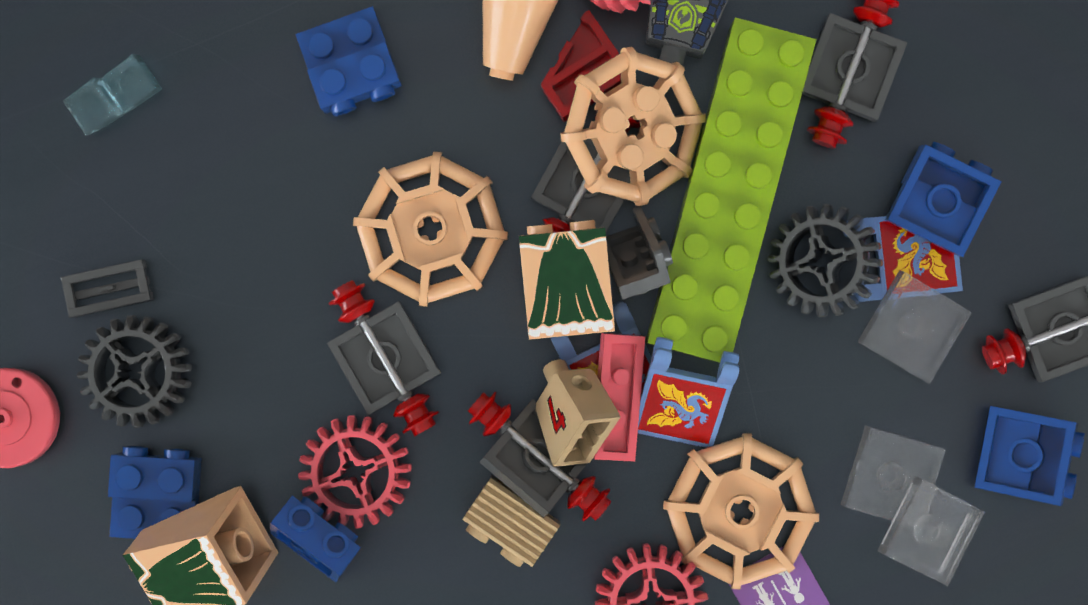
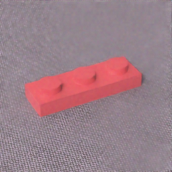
(621, 376)

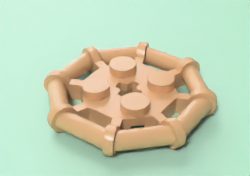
(656, 129)
(409, 216)
(749, 534)

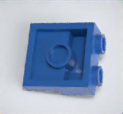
(349, 62)
(943, 198)
(1029, 456)
(150, 488)
(313, 538)

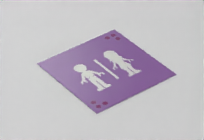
(783, 588)

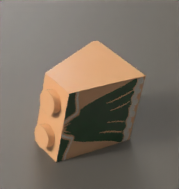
(566, 280)
(204, 553)

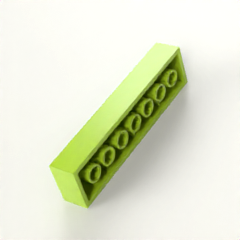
(731, 189)

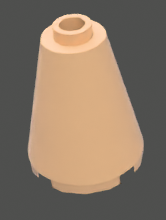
(512, 33)

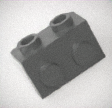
(638, 258)

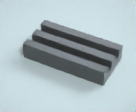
(142, 281)

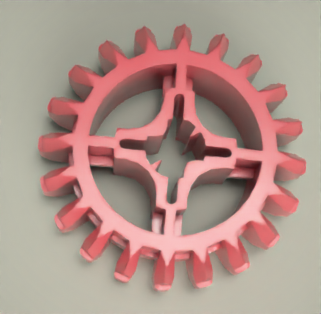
(347, 453)
(647, 565)

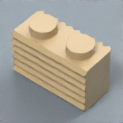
(510, 523)

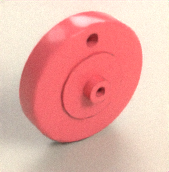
(26, 417)

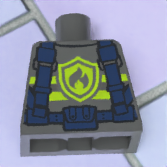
(682, 27)

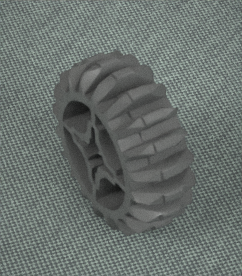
(830, 279)
(106, 392)

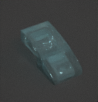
(113, 95)

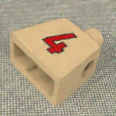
(574, 414)

